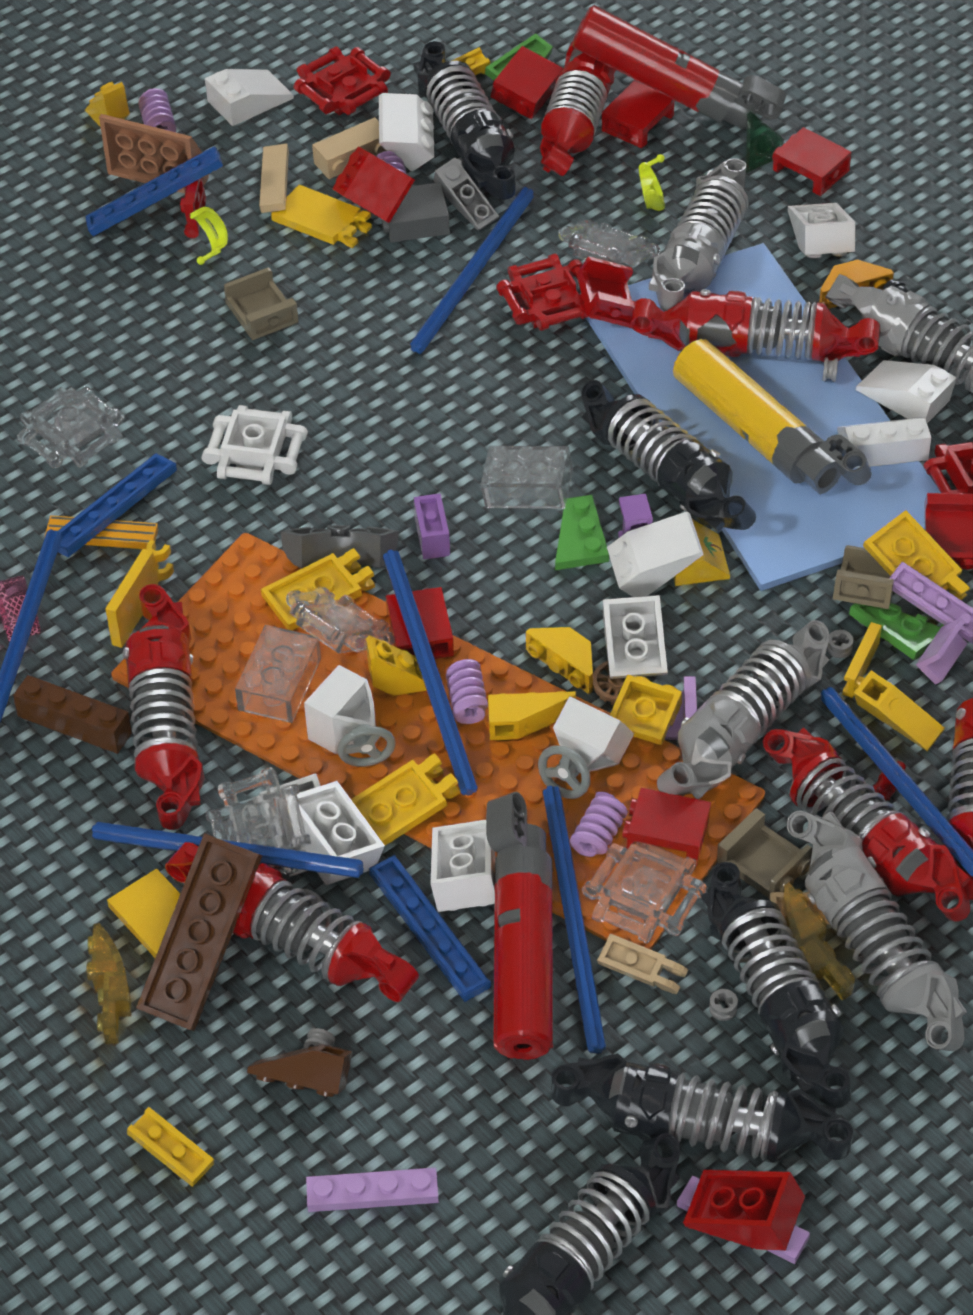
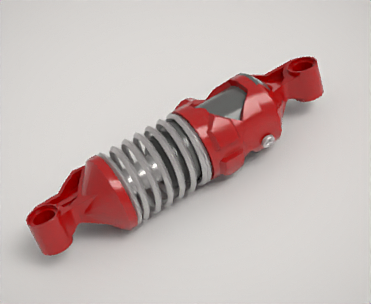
(574, 109)
(744, 324)

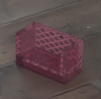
(11, 600)

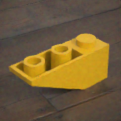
(897, 710)
(524, 713)

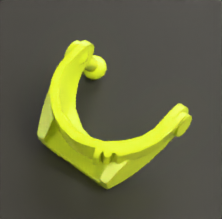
(650, 185)
(203, 216)

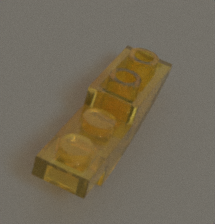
(810, 932)
(109, 981)

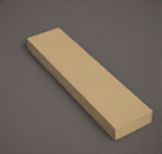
(274, 178)

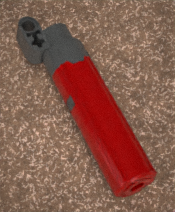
(675, 71)
(521, 931)

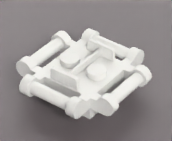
(254, 443)

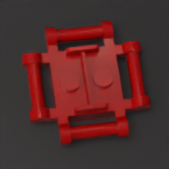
(344, 83)
(544, 297)
(959, 464)

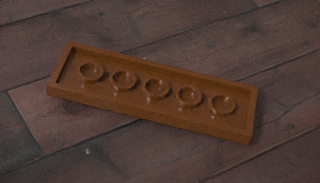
(199, 932)

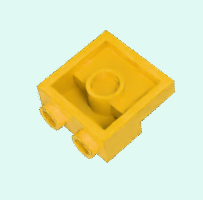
(647, 708)

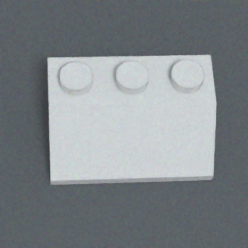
(406, 128)
(890, 440)

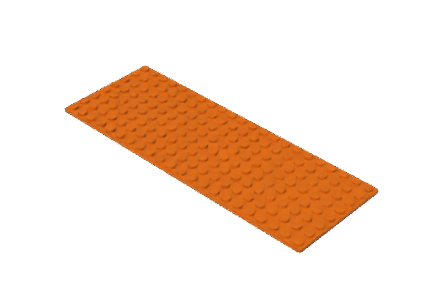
(225, 624)

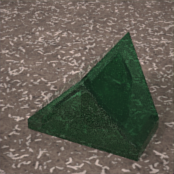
(759, 143)

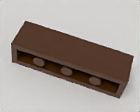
(72, 714)

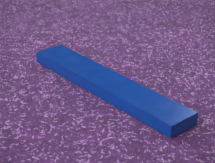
(153, 191)
(114, 503)
(430, 928)

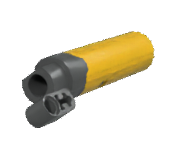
(766, 422)

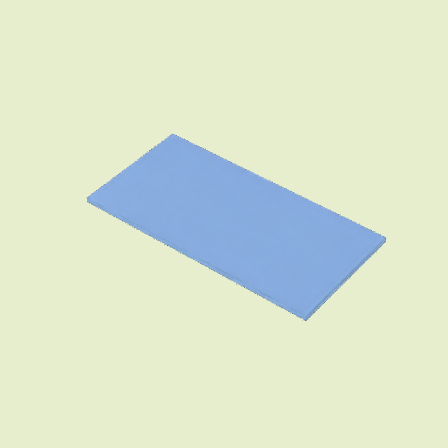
(794, 525)

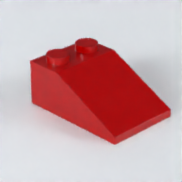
(373, 184)
(746, 1207)

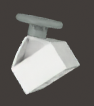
(343, 719)
(587, 743)

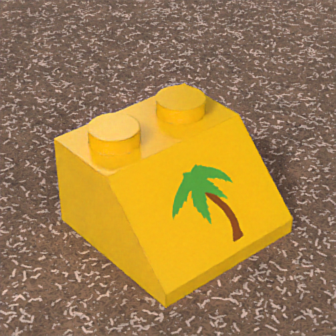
(711, 565)

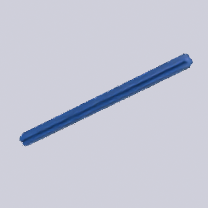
(471, 270)
(27, 615)
(430, 673)
(899, 778)
(270, 855)
(574, 921)

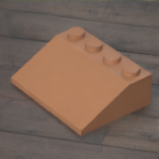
(143, 150)

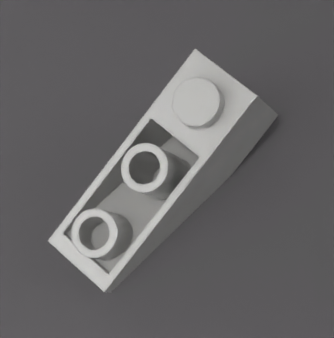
(464, 194)

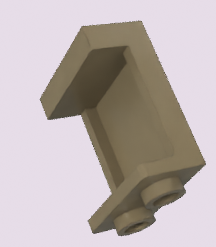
(260, 304)
(862, 580)
(763, 856)

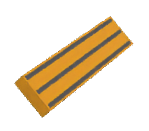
(117, 534)

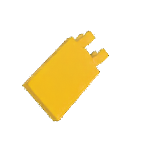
(322, 216)
(909, 543)
(327, 572)
(125, 608)
(406, 798)
(146, 908)

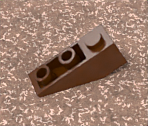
(313, 1067)

